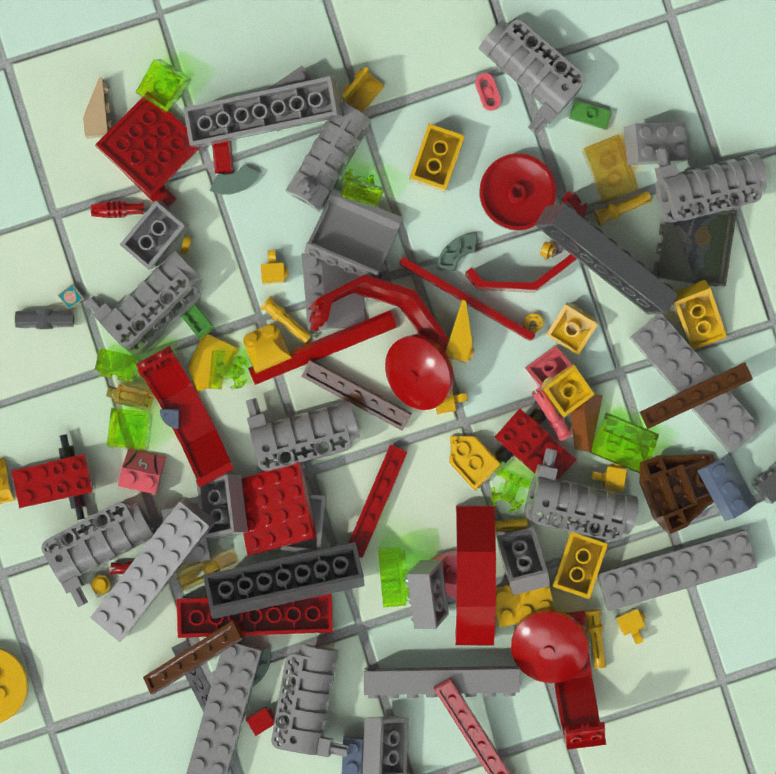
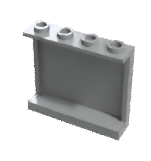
(353, 235)

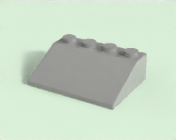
(323, 278)

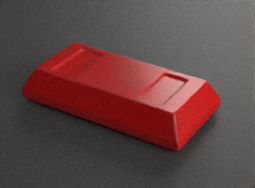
(222, 157)

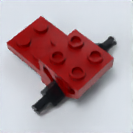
(528, 442)
(55, 480)

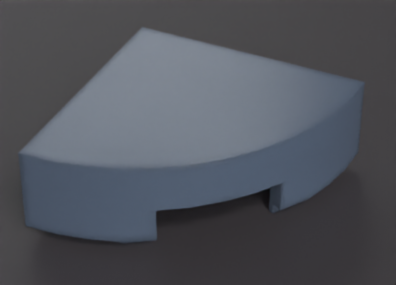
(170, 417)

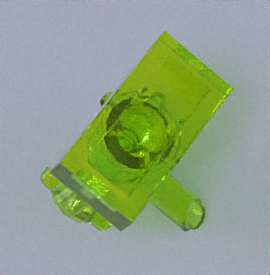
(361, 189)
(228, 371)
(509, 490)

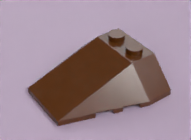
(675, 489)

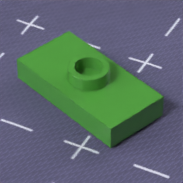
(590, 115)
(197, 321)

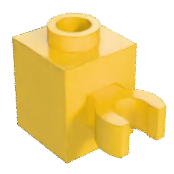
(273, 272)
(449, 404)
(613, 478)
(631, 623)

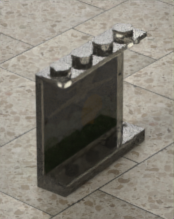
(696, 248)

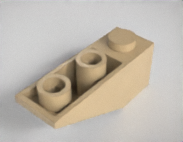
(96, 114)

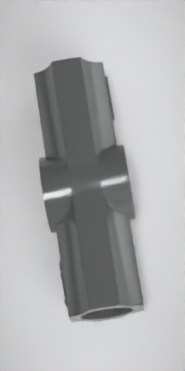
(44, 319)

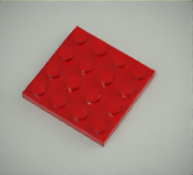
(147, 146)
(277, 509)

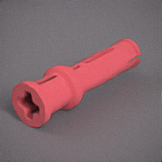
(555, 421)

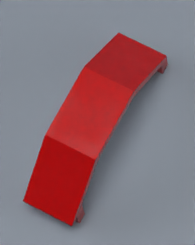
(530, 287)
(386, 292)
(196, 430)
(475, 575)
(578, 705)

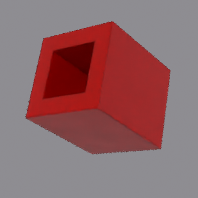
(261, 720)

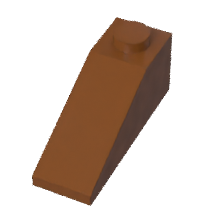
(584, 423)

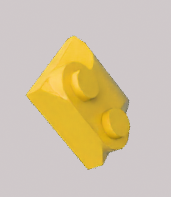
(572, 327)
(266, 347)
(567, 390)

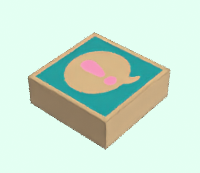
(70, 297)

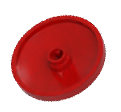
(516, 191)
(419, 372)
(549, 646)

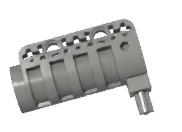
(532, 70)
(328, 157)
(707, 185)
(149, 304)
(300, 432)
(578, 502)
(96, 545)
(307, 703)

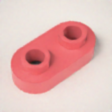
(488, 92)

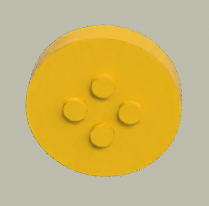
(13, 685)

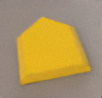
(201, 360)
(472, 460)

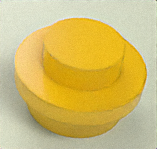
(548, 250)
(100, 584)

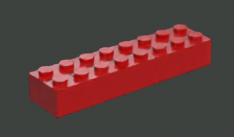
(295, 617)

